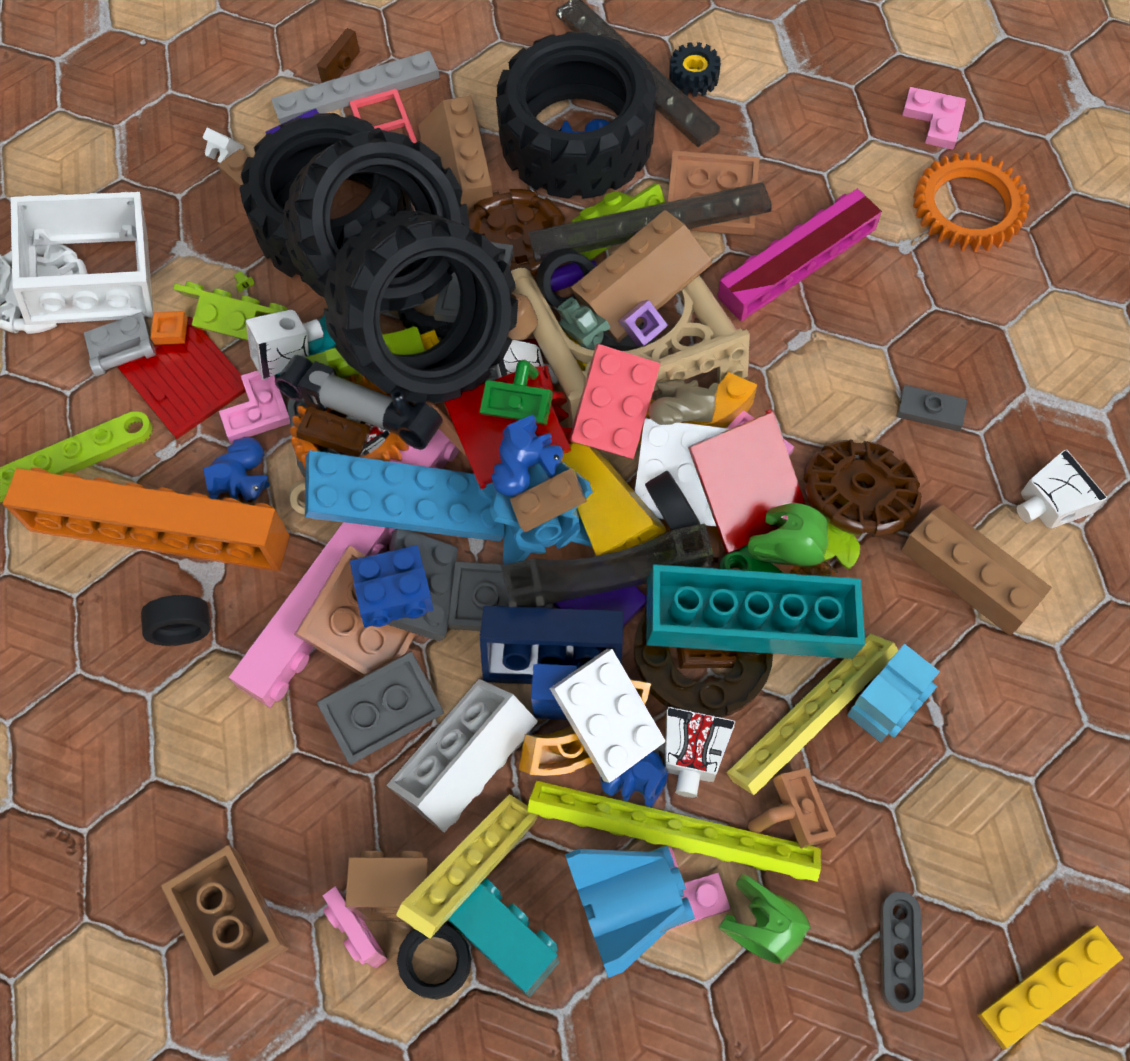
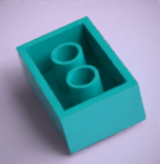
(505, 938)

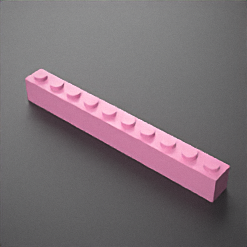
(277, 651)

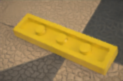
(1049, 987)

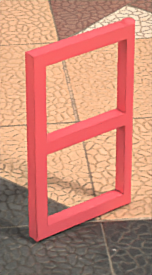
(390, 125)

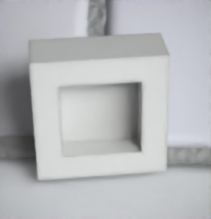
(219, 142)

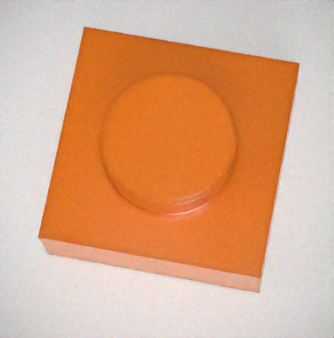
(169, 327)

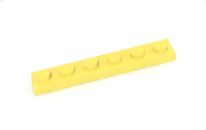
(811, 715)
(466, 867)

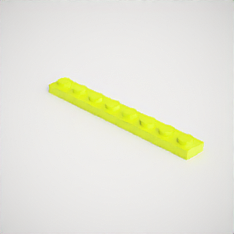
(675, 830)

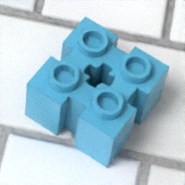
(895, 694)

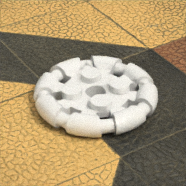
(54, 257)

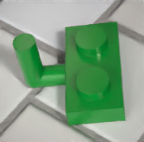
(517, 399)

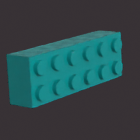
(754, 612)

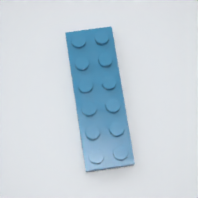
(398, 496)

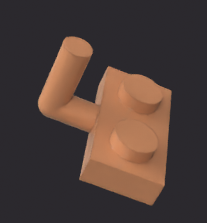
(802, 808)

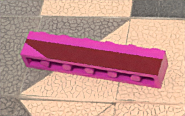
(798, 254)

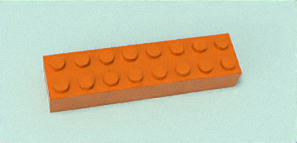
(148, 518)

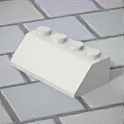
(462, 754)

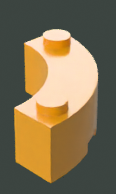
(732, 398)
(561, 750)

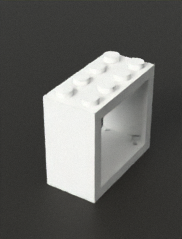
(79, 220)

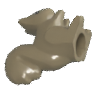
(683, 402)

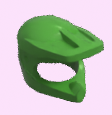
(796, 541)
(778, 927)

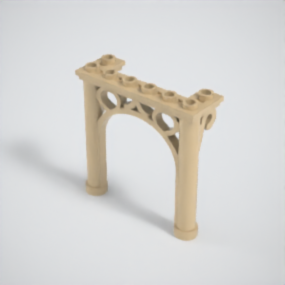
(721, 346)

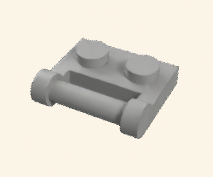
(119, 343)

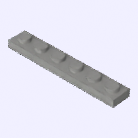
(340, 91)

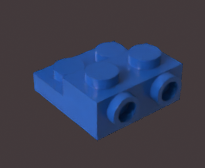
(391, 586)

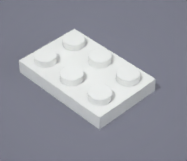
(607, 715)

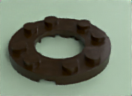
(711, 698)

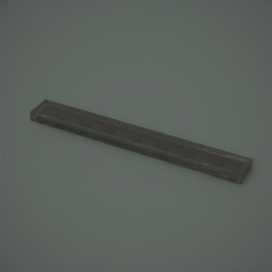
(669, 99)
(621, 226)

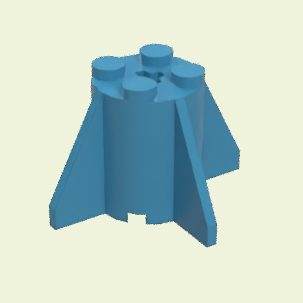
(559, 530)
(628, 900)

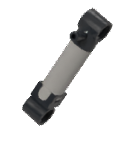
(324, 389)

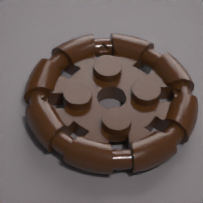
(516, 219)
(879, 470)

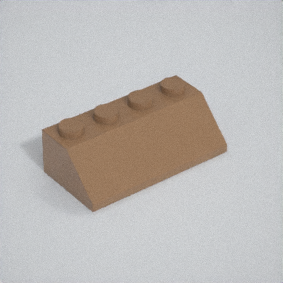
(455, 136)
(646, 267)
(975, 569)

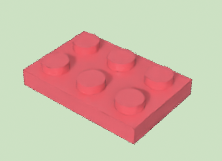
(614, 401)

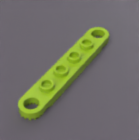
(82, 449)

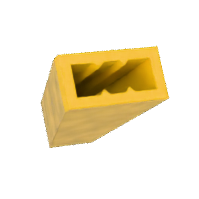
(613, 512)

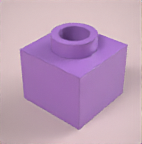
(652, 323)

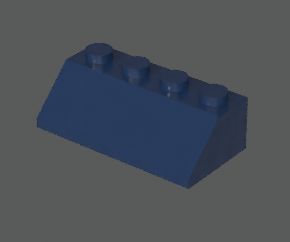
(526, 636)

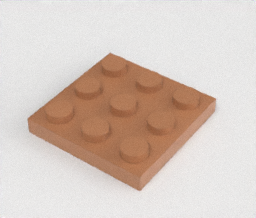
(707, 173)
(337, 627)

